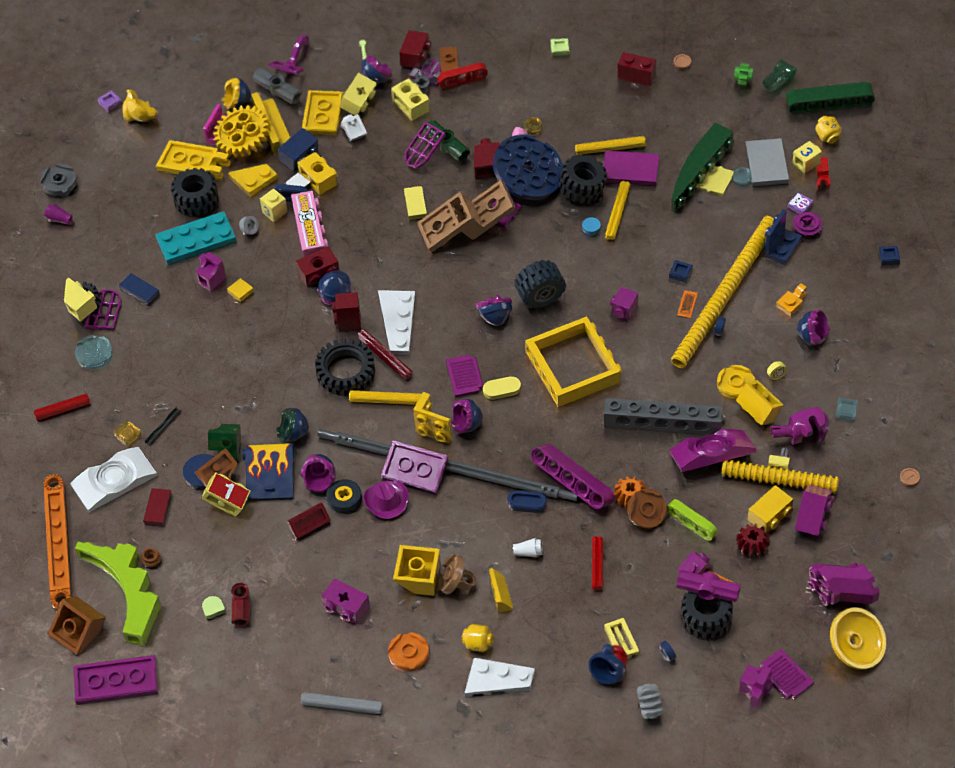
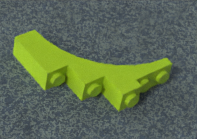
(121, 565)

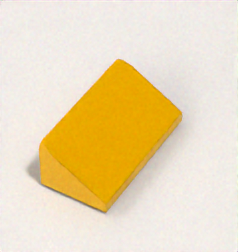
(500, 591)

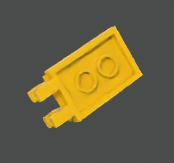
(181, 156)

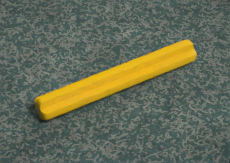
(610, 145)
(617, 210)
(384, 397)

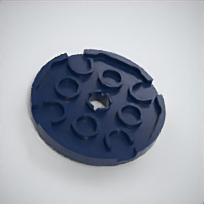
(521, 182)

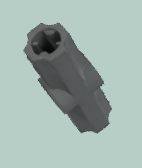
(277, 85)

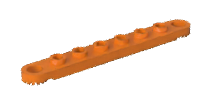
(57, 540)

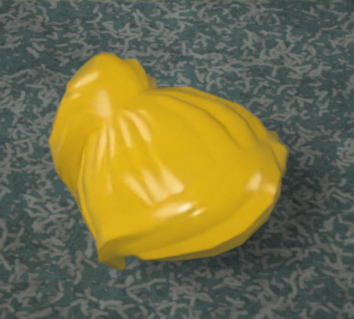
(137, 109)

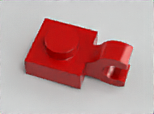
(823, 171)

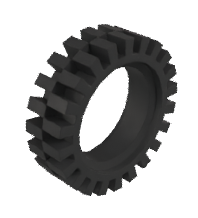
(339, 349)

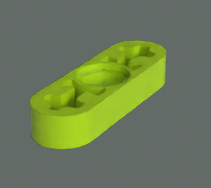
(692, 520)

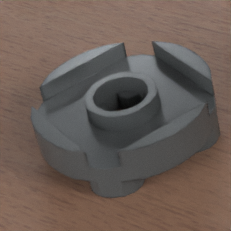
(60, 188)

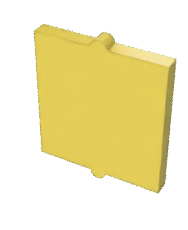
(716, 180)

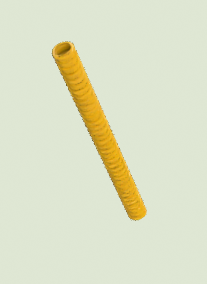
(722, 295)

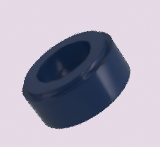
(719, 326)
(667, 651)

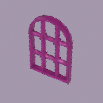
(430, 142)
(108, 315)

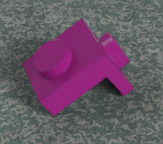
(695, 563)

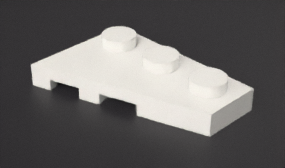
(494, 676)

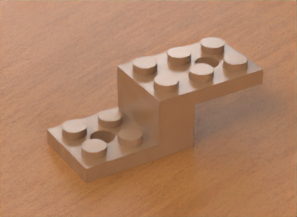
(466, 215)

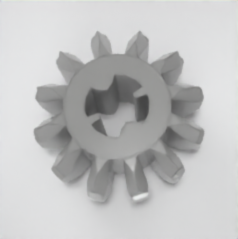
(650, 701)

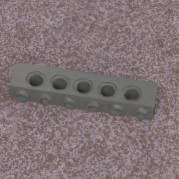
(662, 416)

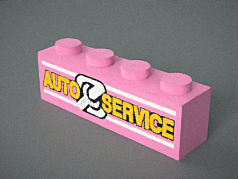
(308, 223)

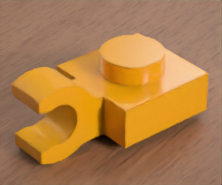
(789, 302)

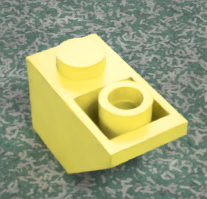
(77, 300)

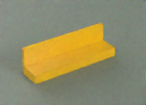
(278, 131)

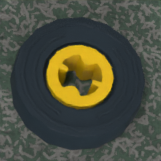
(340, 488)

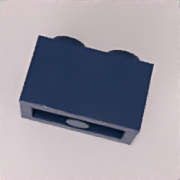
(297, 148)

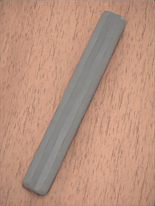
(341, 703)

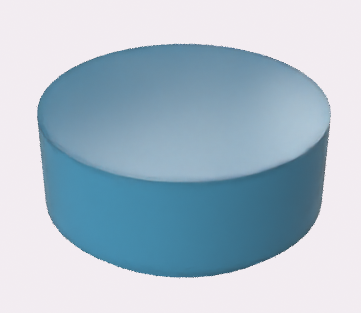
(591, 226)

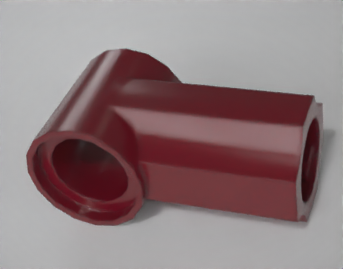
(240, 605)

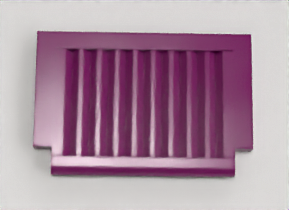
(464, 375)
(787, 675)

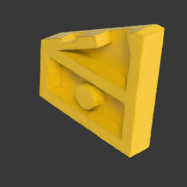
(253, 179)

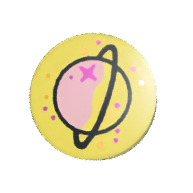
(777, 370)

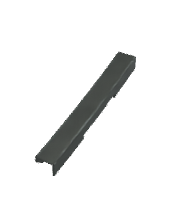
(170, 417)

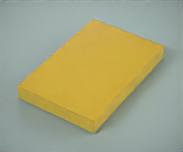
(322, 112)

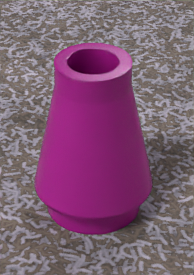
(57, 214)

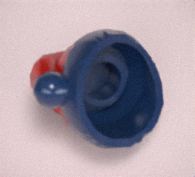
(609, 664)

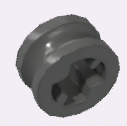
(422, 80)

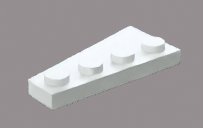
(398, 319)

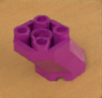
(843, 583)

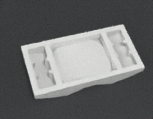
(113, 478)

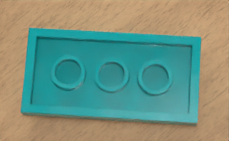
(195, 237)

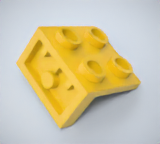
(430, 423)

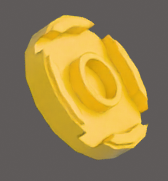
(733, 379)

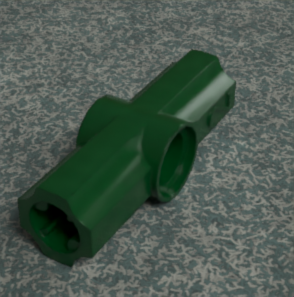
(449, 143)

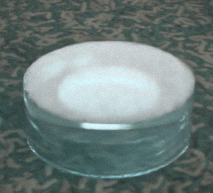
(742, 176)

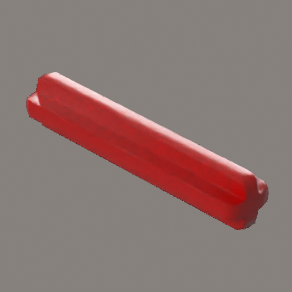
(62, 406)
(597, 563)

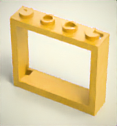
(585, 387)

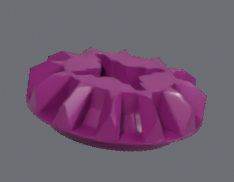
(807, 218)

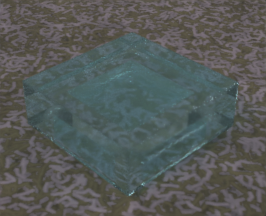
(846, 408)

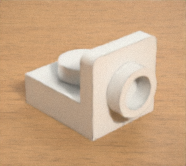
(353, 127)

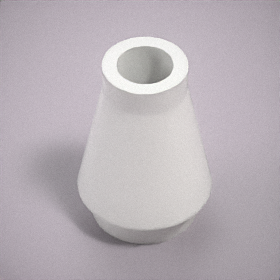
(529, 548)

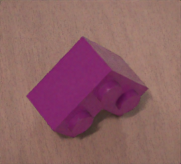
(813, 509)

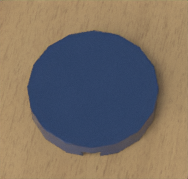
(191, 466)

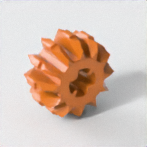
(626, 489)

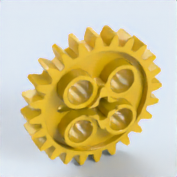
(242, 131)

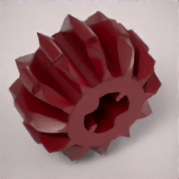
(753, 540)

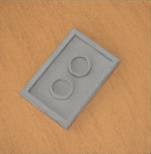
(767, 162)

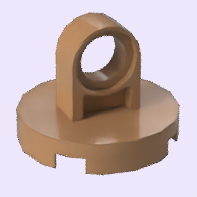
(454, 575)

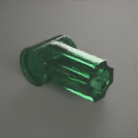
(781, 73)

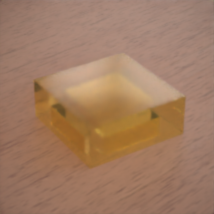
(127, 433)

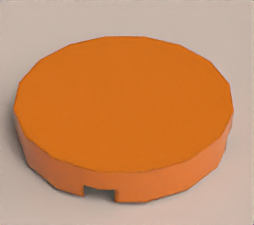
(408, 651)

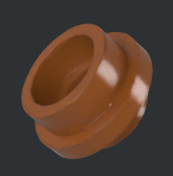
(148, 553)

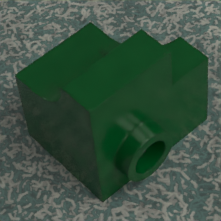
(227, 437)

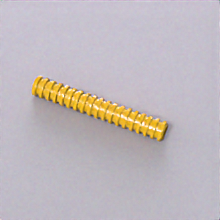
(778, 475)

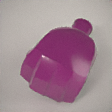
(802, 424)

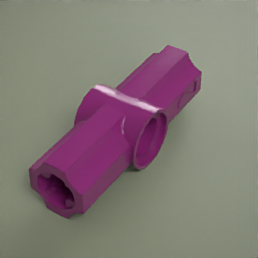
(708, 586)

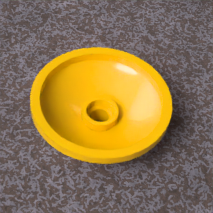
(866, 637)

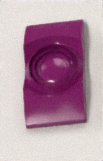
(711, 449)

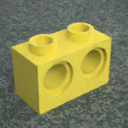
(410, 99)

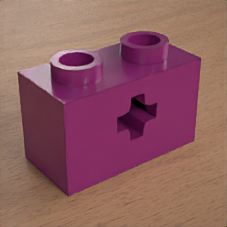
(345, 601)

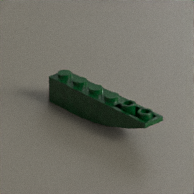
(700, 161)

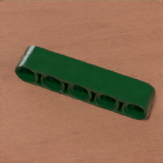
(830, 97)

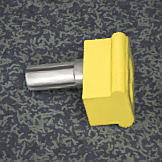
(779, 461)

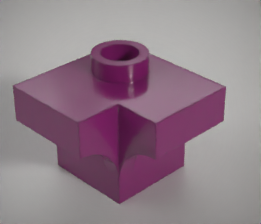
(210, 271)
(756, 683)

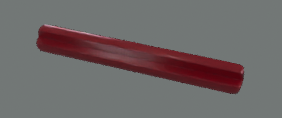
(385, 354)

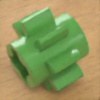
(743, 74)

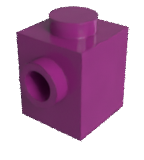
(624, 303)

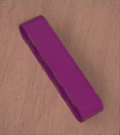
(572, 476)

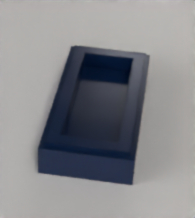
(139, 289)

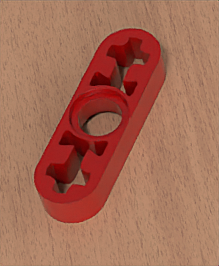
(447, 80)

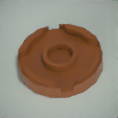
(646, 508)

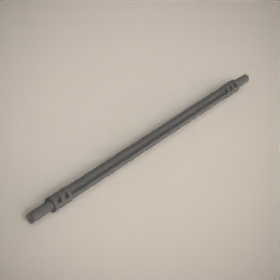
(469, 470)

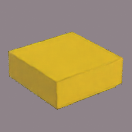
(240, 290)

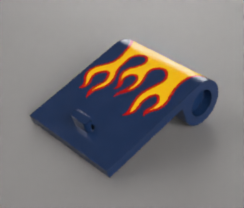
(269, 471)

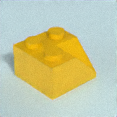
(418, 569)

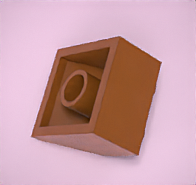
(76, 624)

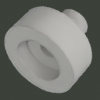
(248, 225)

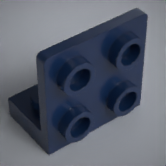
(779, 241)

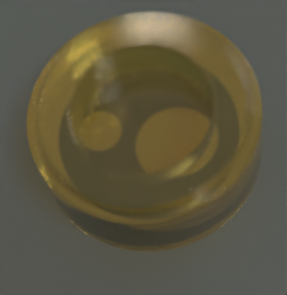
(533, 125)

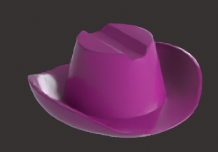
(386, 499)

